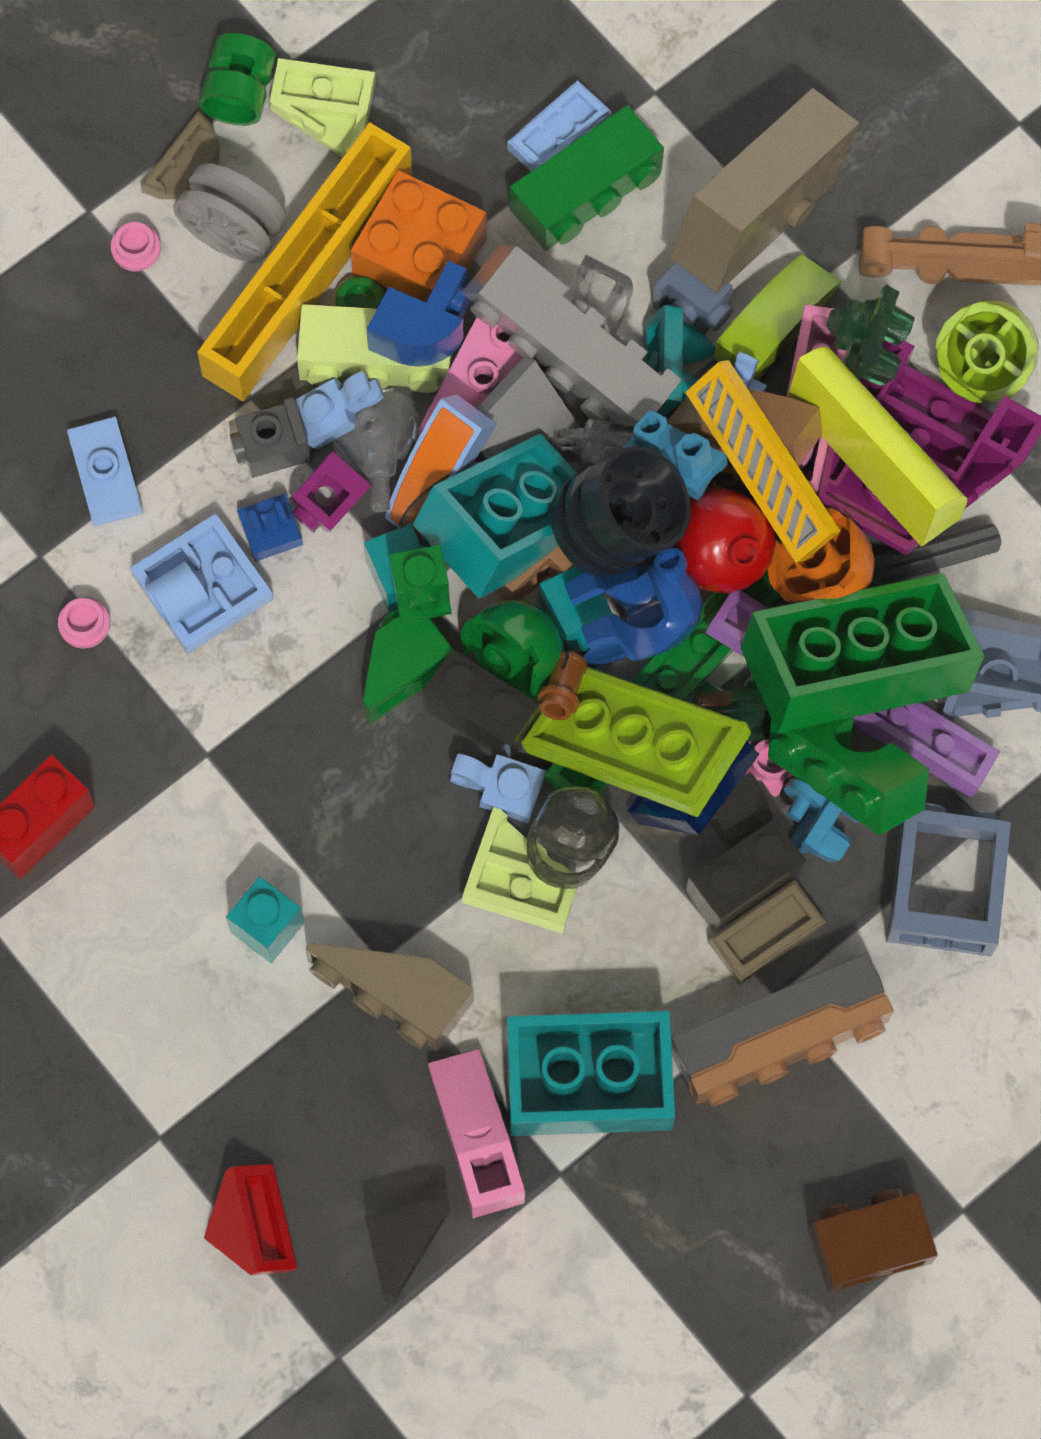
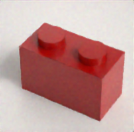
(40, 815)

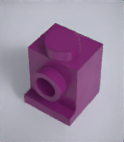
(341, 480)

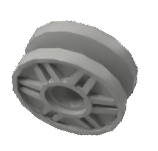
(230, 213)

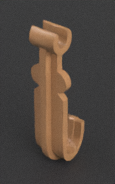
(963, 256)

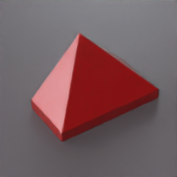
(251, 1221)

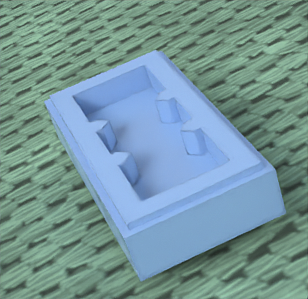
(558, 126)
(104, 471)

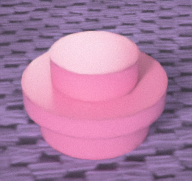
(135, 246)
(84, 623)

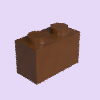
(872, 1240)

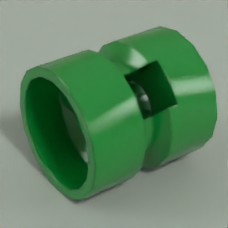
(237, 79)

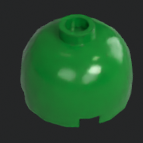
(514, 643)

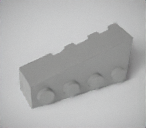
(567, 339)

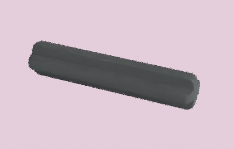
(936, 554)

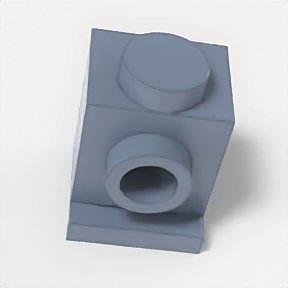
(700, 304)

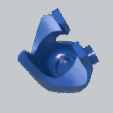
(660, 608)

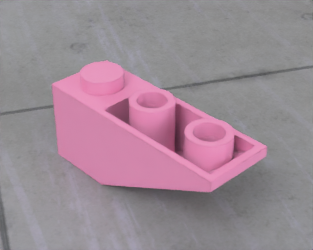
(477, 1134)

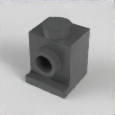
(279, 452)

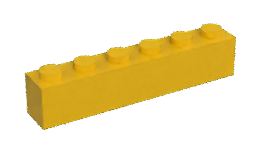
(302, 264)

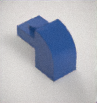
(418, 330)

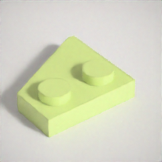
(323, 101)
(507, 885)

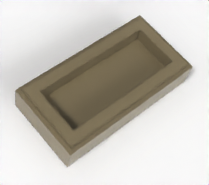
(766, 932)

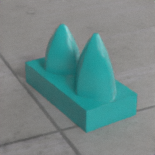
(669, 345)

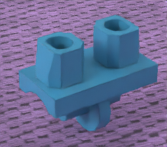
(687, 452)
(816, 829)

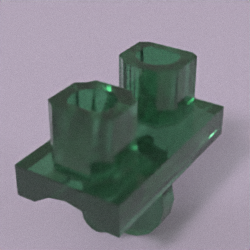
(862, 330)

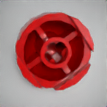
(727, 541)

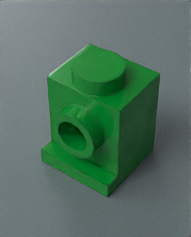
(420, 584)

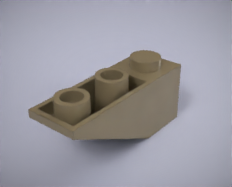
(405, 988)

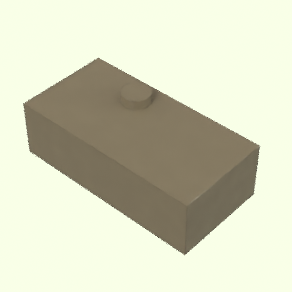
(764, 190)

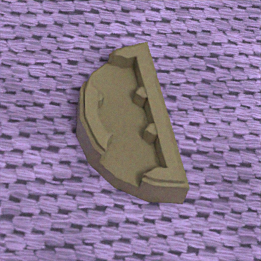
(193, 147)

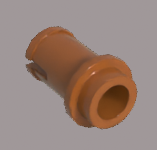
(560, 697)

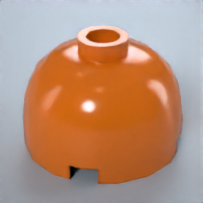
(831, 572)

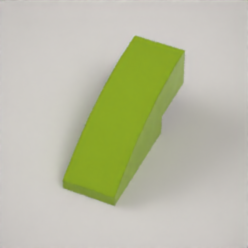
(775, 314)

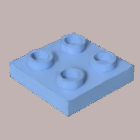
(201, 583)

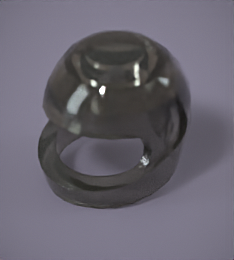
(577, 827)

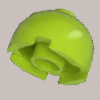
(987, 350)

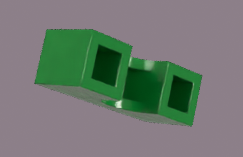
(872, 787)

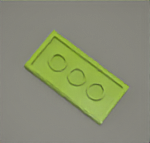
(641, 741)

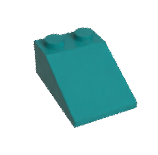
(496, 514)

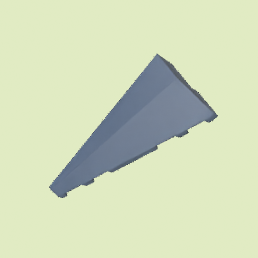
(1008, 673)

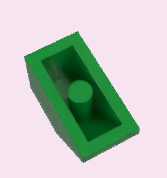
(401, 663)

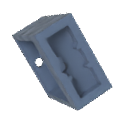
(946, 931)

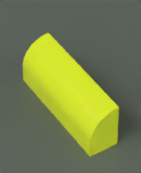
(877, 447)

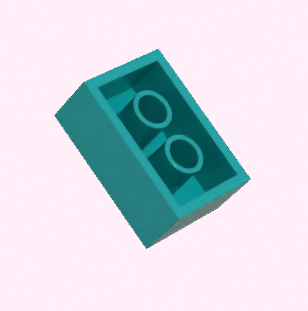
(590, 1073)

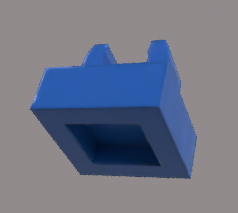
(270, 527)

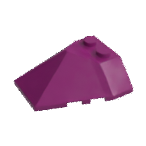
(958, 435)

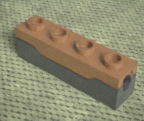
(781, 1030)

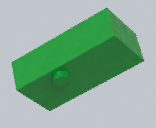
(861, 652)

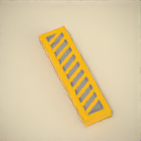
(762, 461)

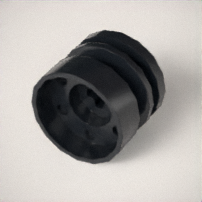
(620, 511)

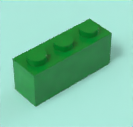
(587, 179)

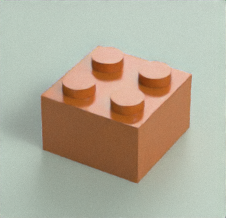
(415, 237)

